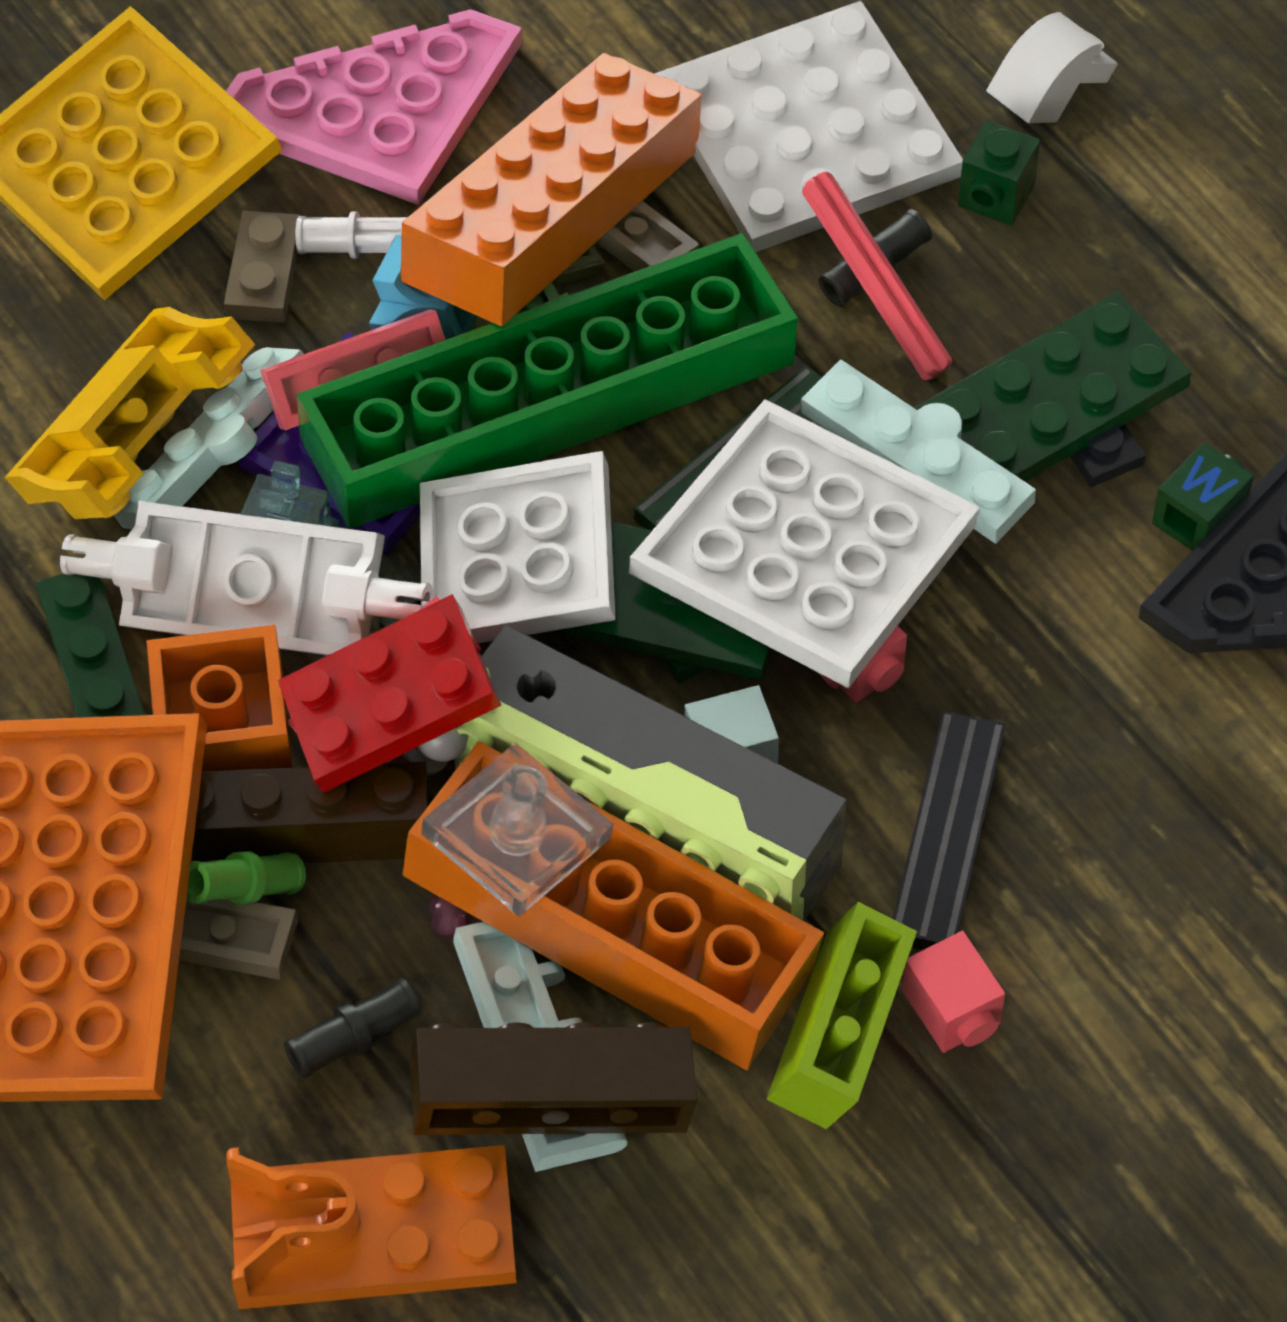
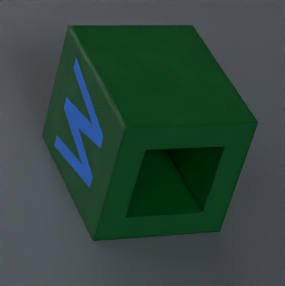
(1200, 495)

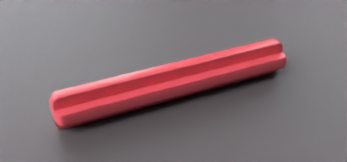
(877, 276)

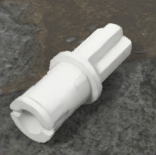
(346, 234)

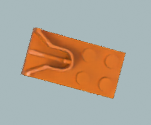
(370, 1226)

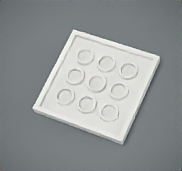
(806, 105)
(805, 542)

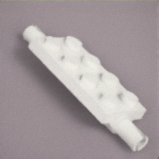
(237, 571)

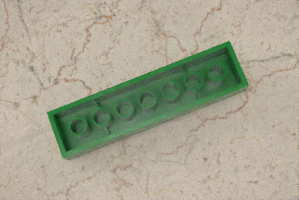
(547, 378)

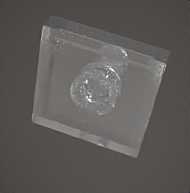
(517, 829)

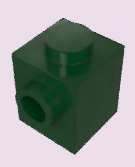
(998, 172)

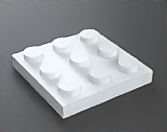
(522, 545)

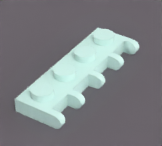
(512, 989)

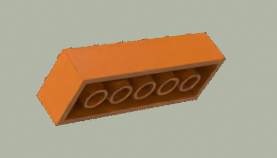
(550, 189)
(647, 931)

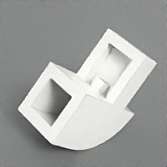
(1047, 68)

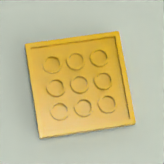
(124, 152)

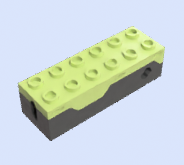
(664, 773)

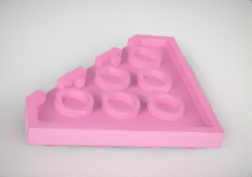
(385, 108)

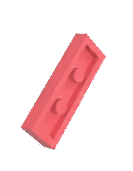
(345, 358)

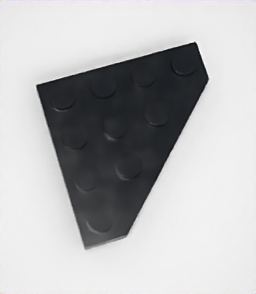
(1234, 582)

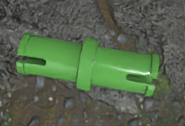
(245, 877)

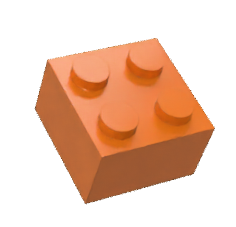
(233, 687)

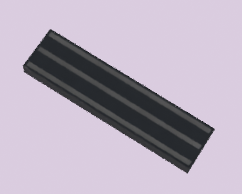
(949, 827)

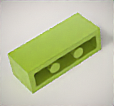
(842, 1016)

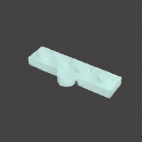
(214, 439)
(919, 442)

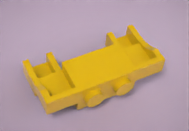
(94, 443)

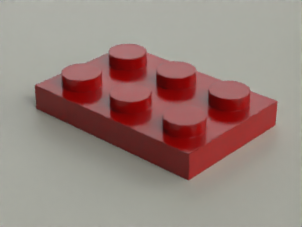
(388, 693)

